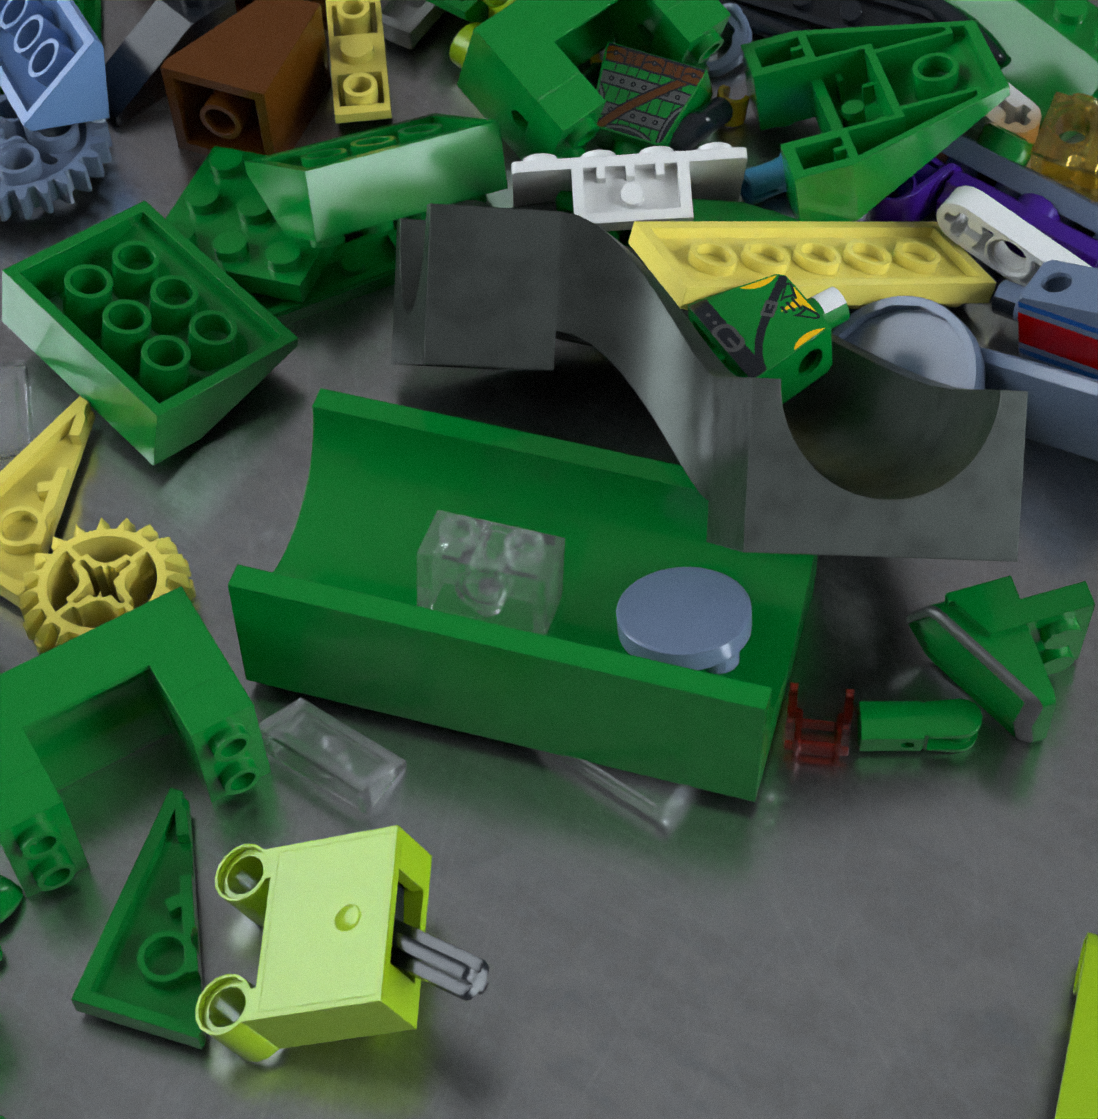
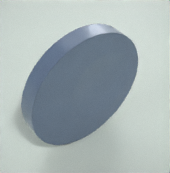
(919, 339)

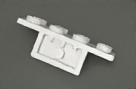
(633, 187)

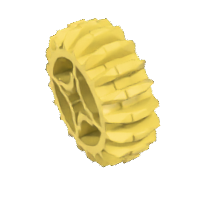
(99, 563)

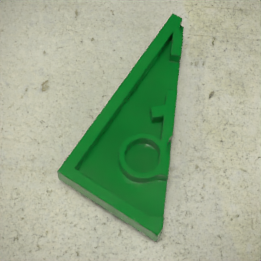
(149, 952)

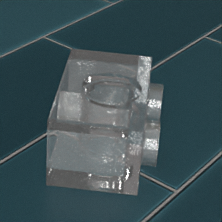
(490, 572)

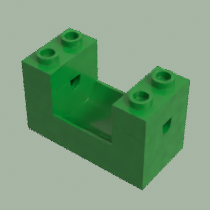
(529, 53)
(104, 700)

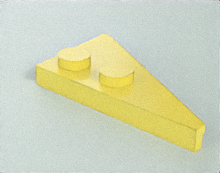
(36, 491)

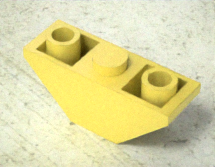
(358, 61)

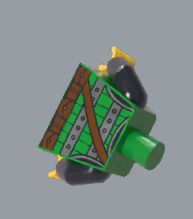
(657, 102)

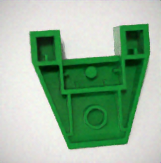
(880, 99)

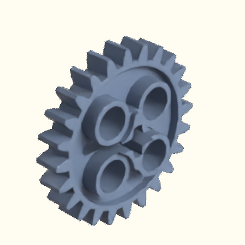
(47, 162)

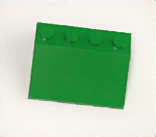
(144, 328)

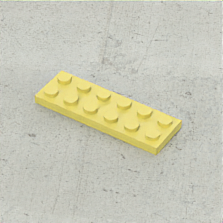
(855, 257)

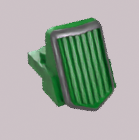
(1007, 647)

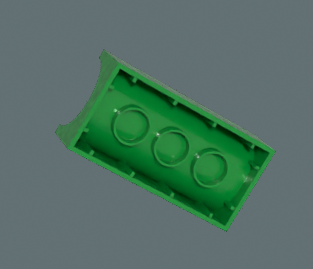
(348, 626)

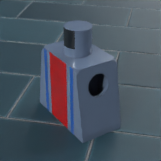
(1055, 316)

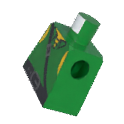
(771, 330)

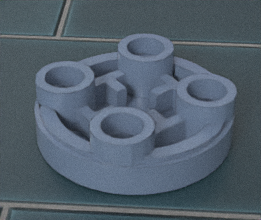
(686, 618)

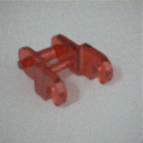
(841, 728)

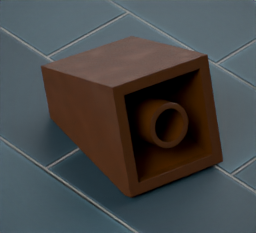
(250, 79)

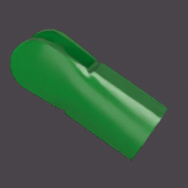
(916, 725)

